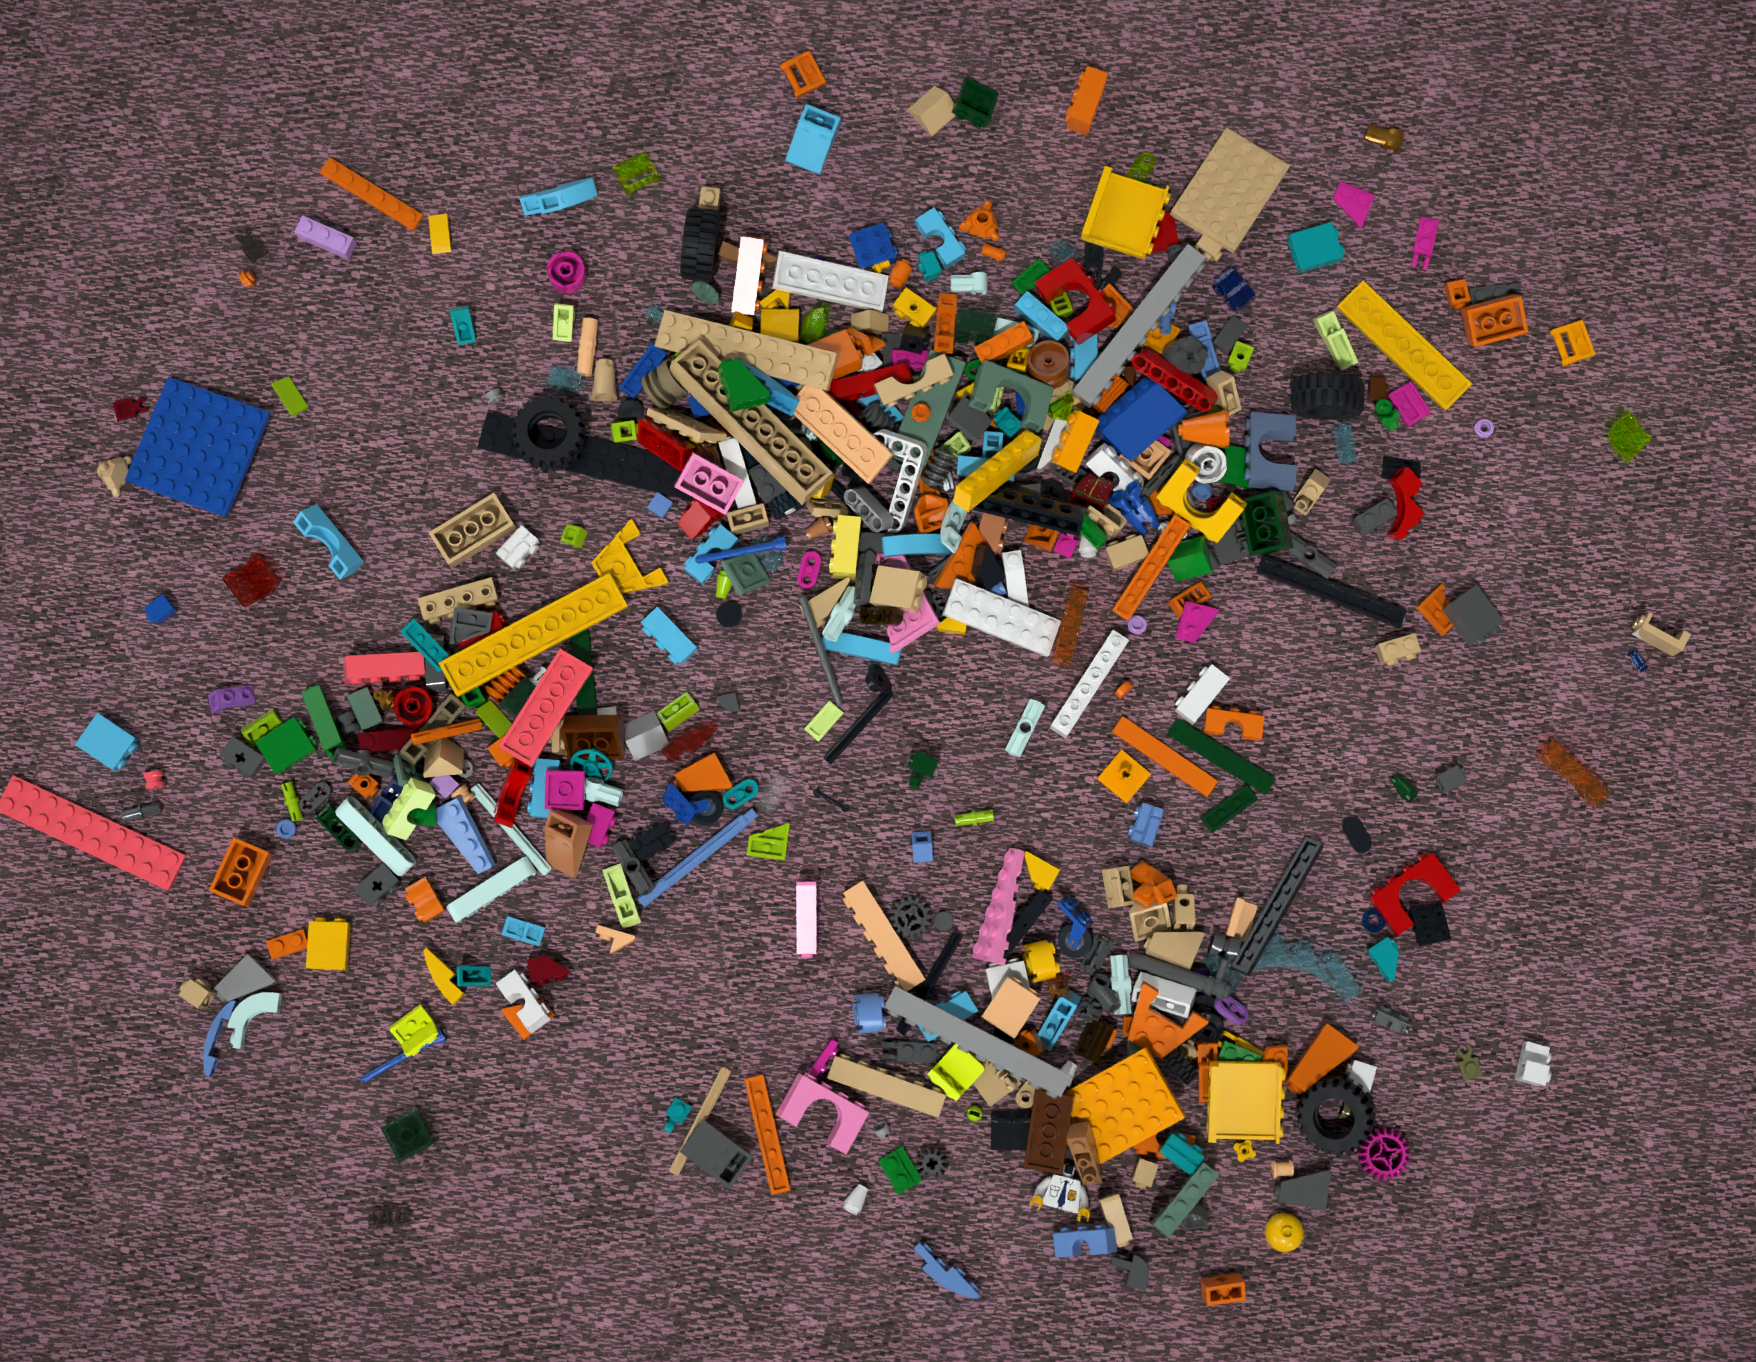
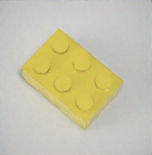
(845, 547)

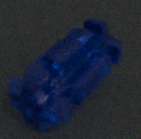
(1637, 661)

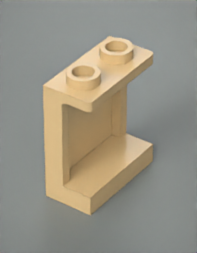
(1658, 638)

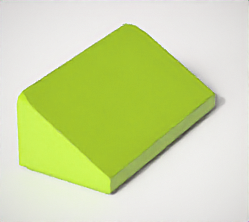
(290, 396)
(678, 711)
(494, 718)
(261, 727)

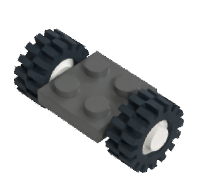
(771, 491)

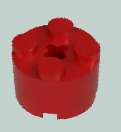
(413, 696)

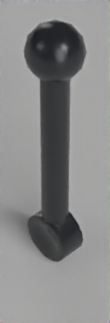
(845, 808)

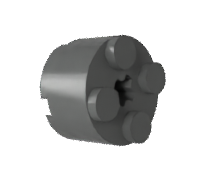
(1186, 355)

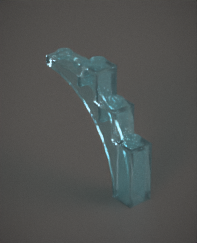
(1330, 970)

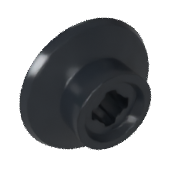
(877, 679)
(1214, 1026)

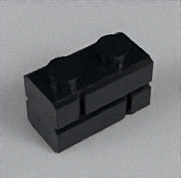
(651, 842)

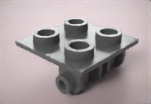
(1232, 544)

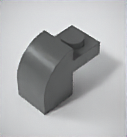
(1137, 1270)

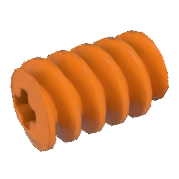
(504, 683)

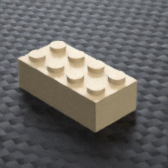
(472, 530)

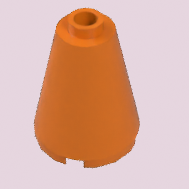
(1207, 429)

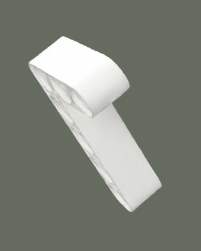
(905, 476)

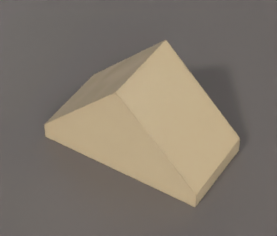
(870, 322)

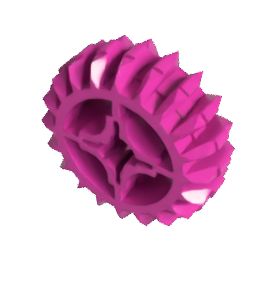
(1386, 1162)

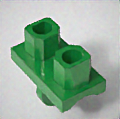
(1386, 414)

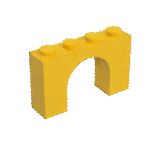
(1212, 524)

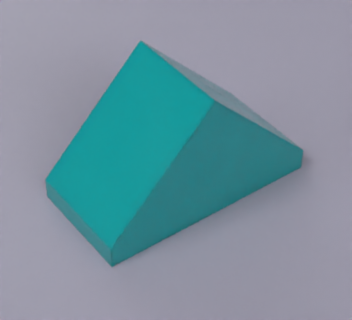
(473, 976)

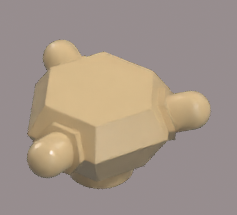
(114, 473)

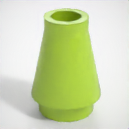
(723, 585)

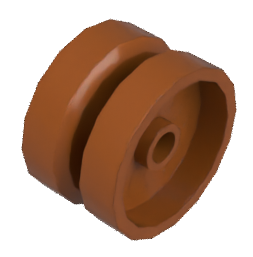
(1049, 363)

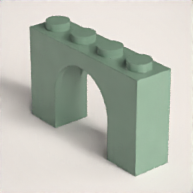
(1034, 393)
(1174, 1213)

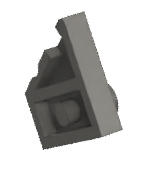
(469, 624)

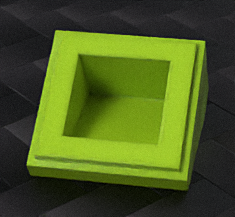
(574, 535)

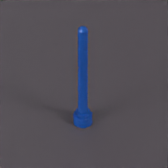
(777, 544)
(400, 1058)

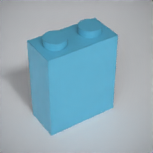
(107, 742)

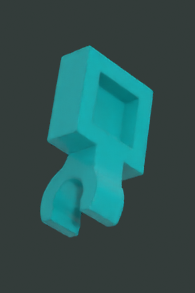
(677, 1112)

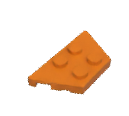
(960, 563)

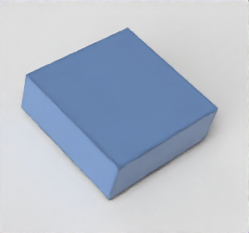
(660, 505)

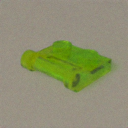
(633, 168)

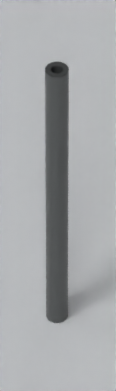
(821, 651)

